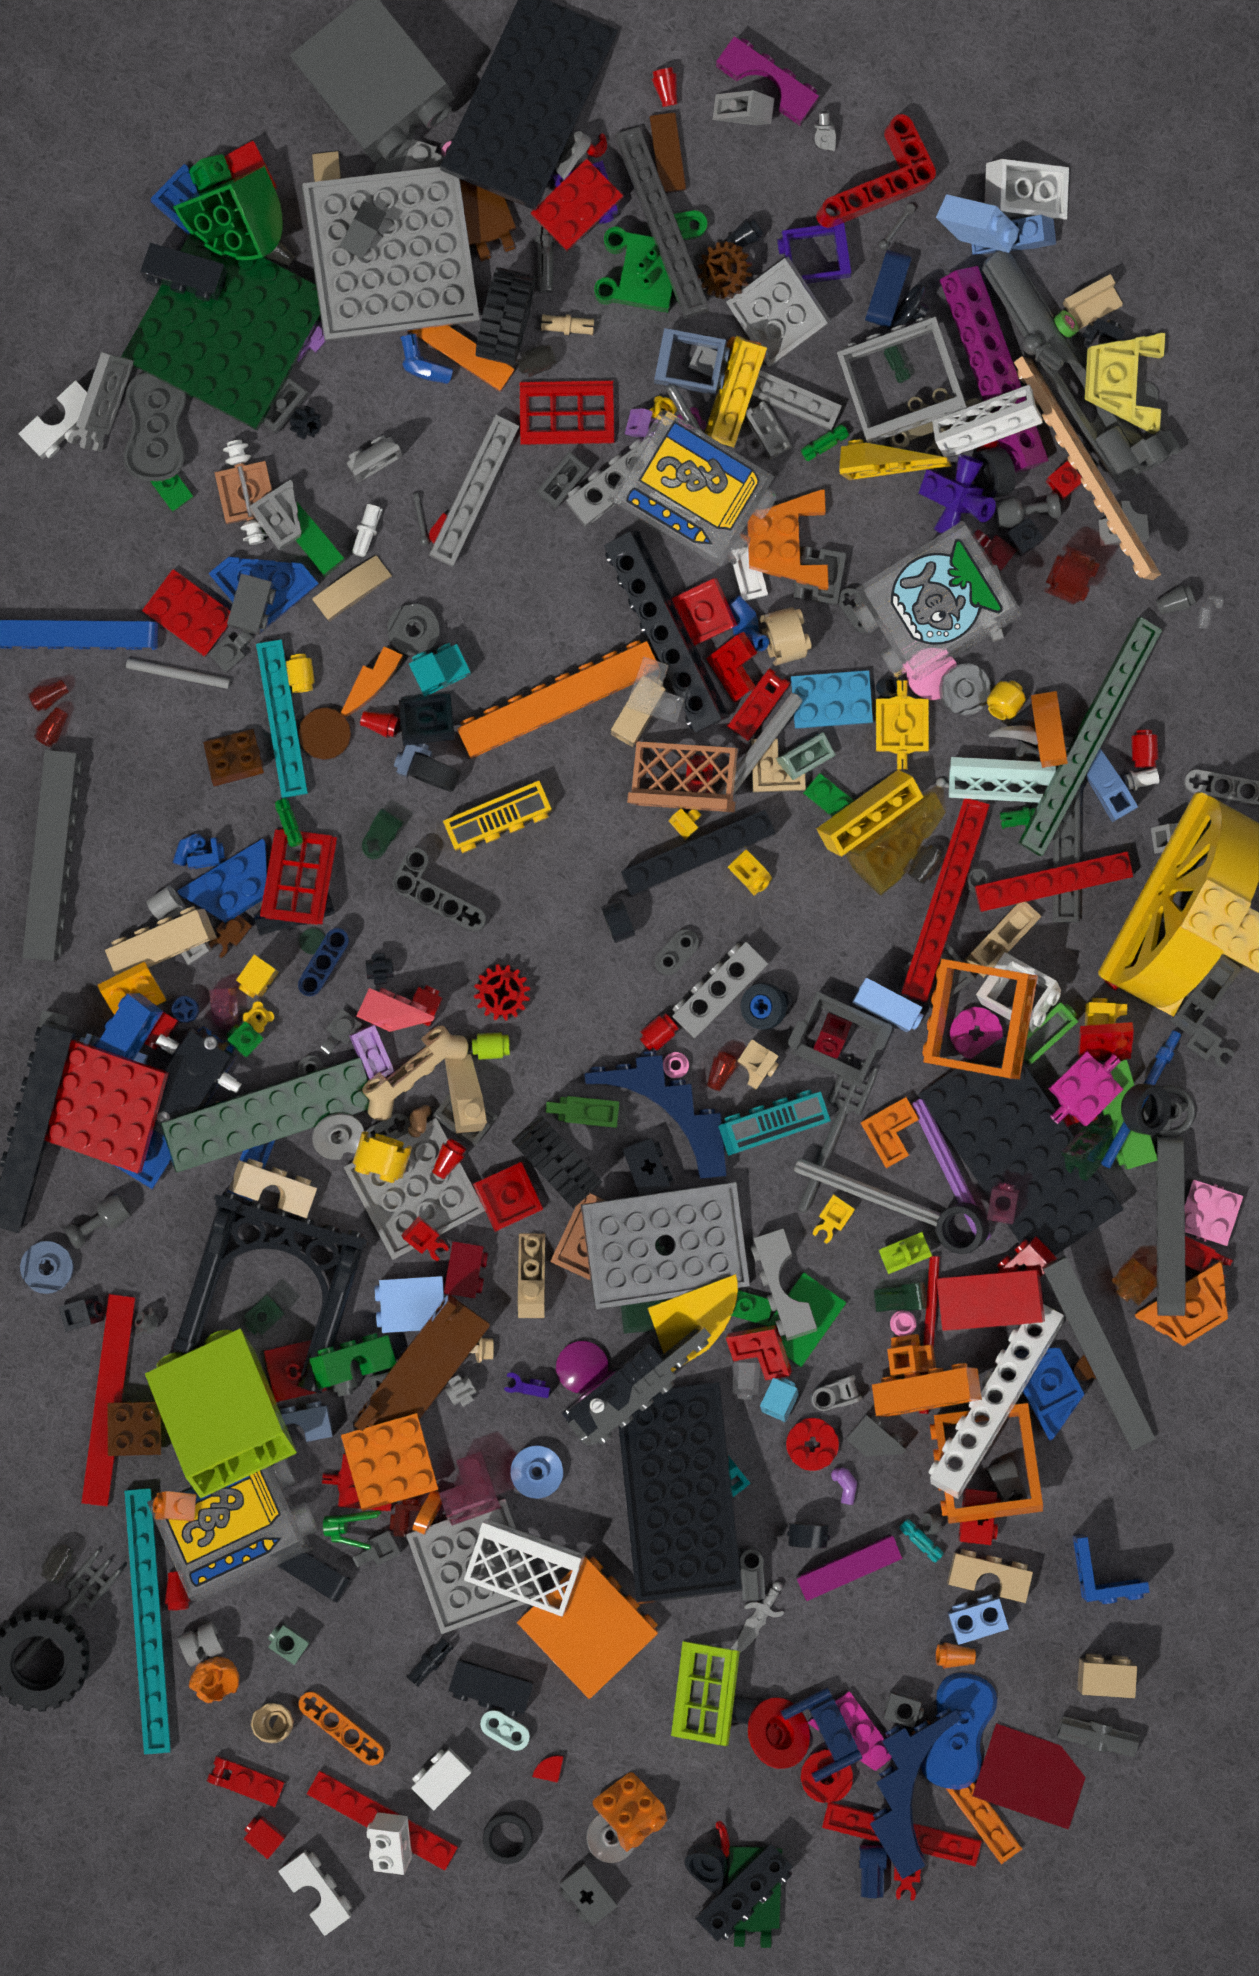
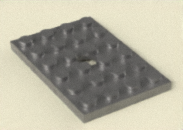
(623, 1239)

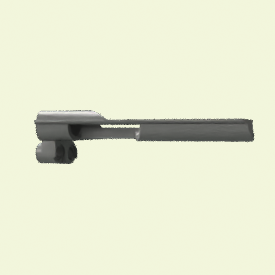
(1111, 437)

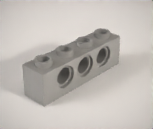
(578, 502)
(752, 965)

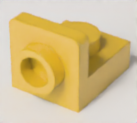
(750, 872)

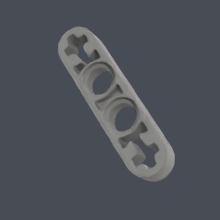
(1233, 793)

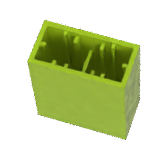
(219, 1412)

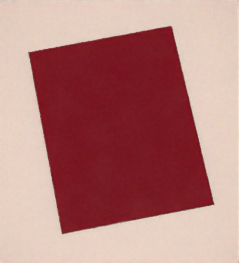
(1029, 1777)

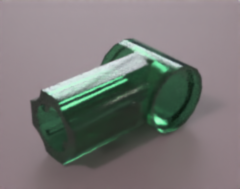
(905, 1297)

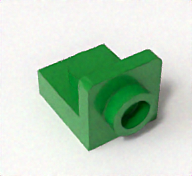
(209, 172)

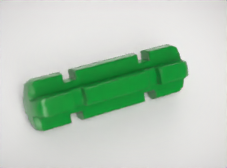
(824, 442)
(288, 822)

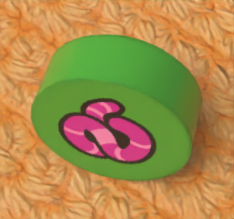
(1066, 324)

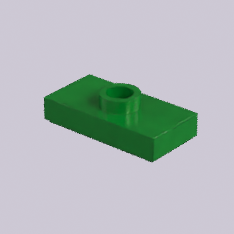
(173, 492)
(752, 1308)

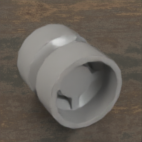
(200, 1644)

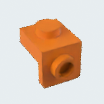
(174, 1506)

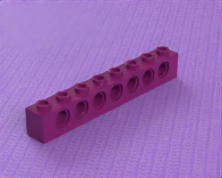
(990, 357)

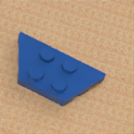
(231, 885)
(1052, 1390)

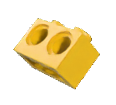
(256, 977)

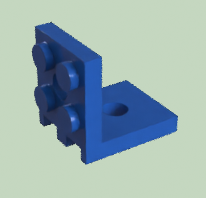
(1107, 1592)

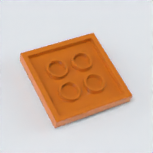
(389, 1462)

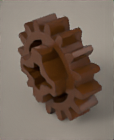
(733, 264)

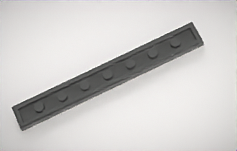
(1098, 1353)

